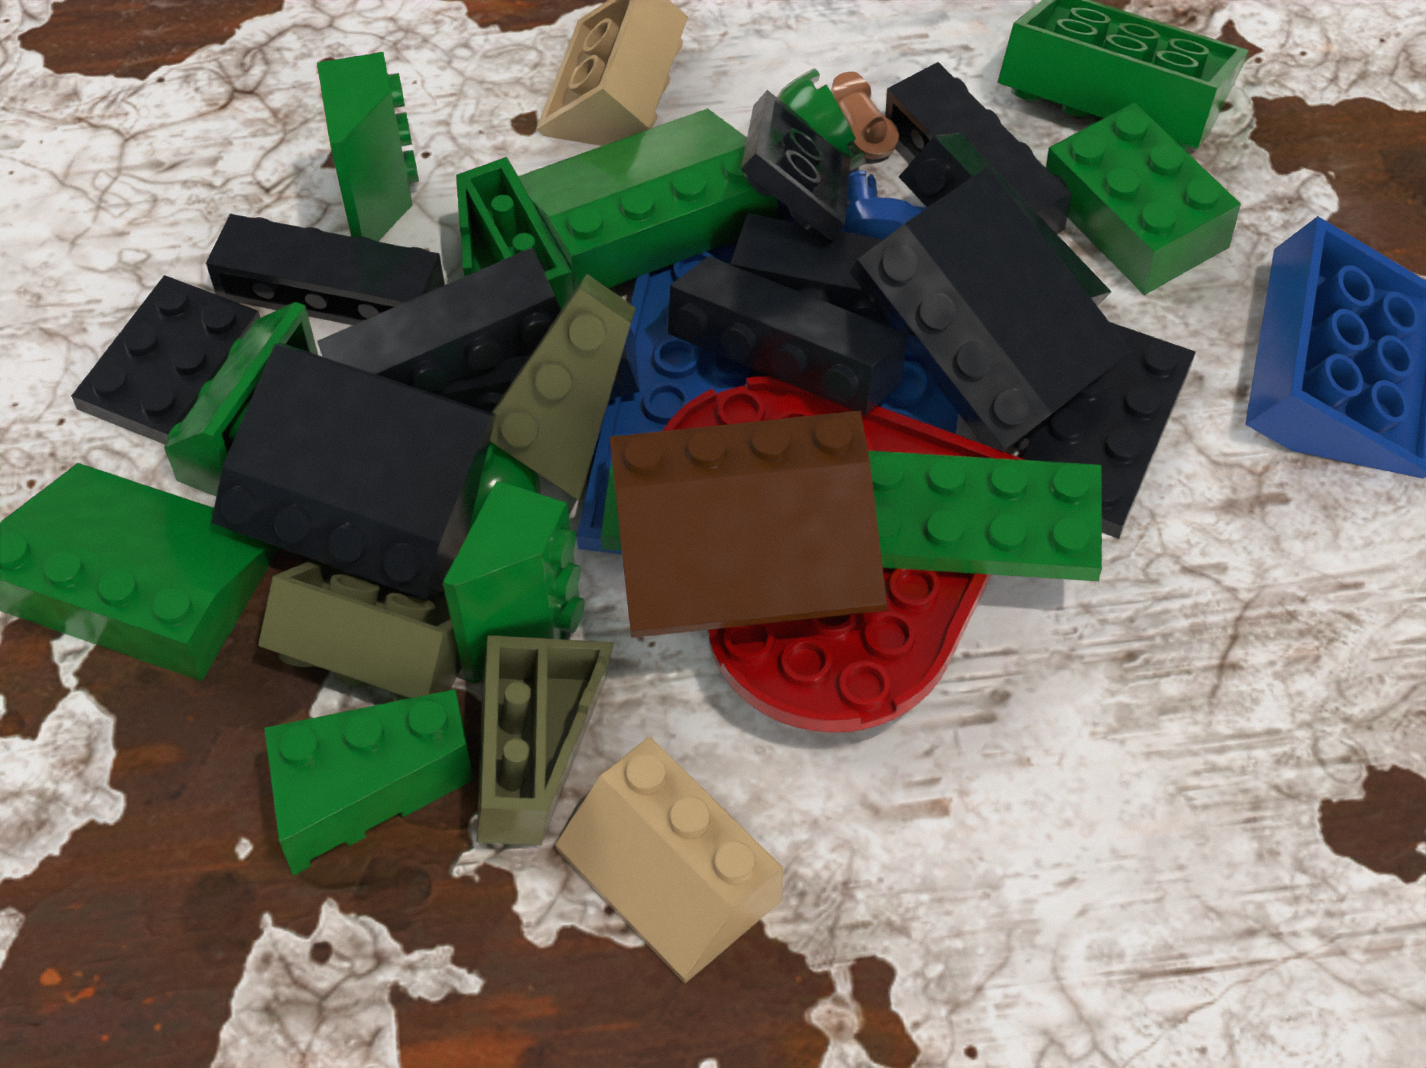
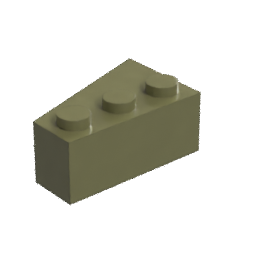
(564, 388)
(532, 725)

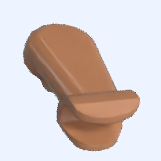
(873, 131)

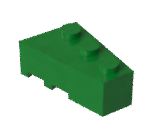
(502, 221)
(362, 767)

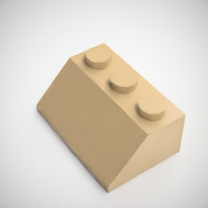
(614, 72)
(670, 860)

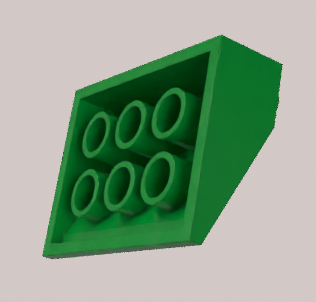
(1108, 58)
(648, 199)
(128, 569)

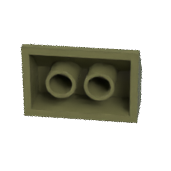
(361, 631)

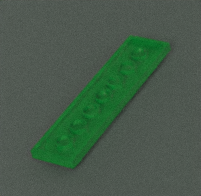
(974, 515)

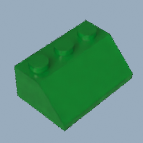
(368, 141)
(205, 436)
(513, 575)

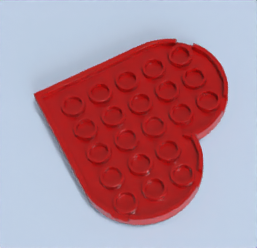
(849, 667)

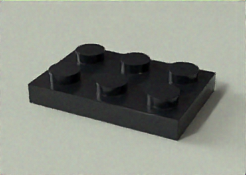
(796, 166)
(163, 358)

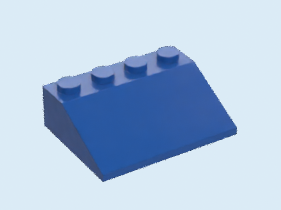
(1342, 354)

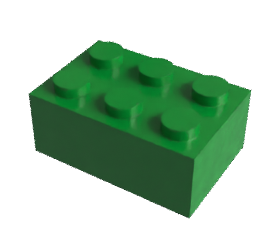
(1143, 198)

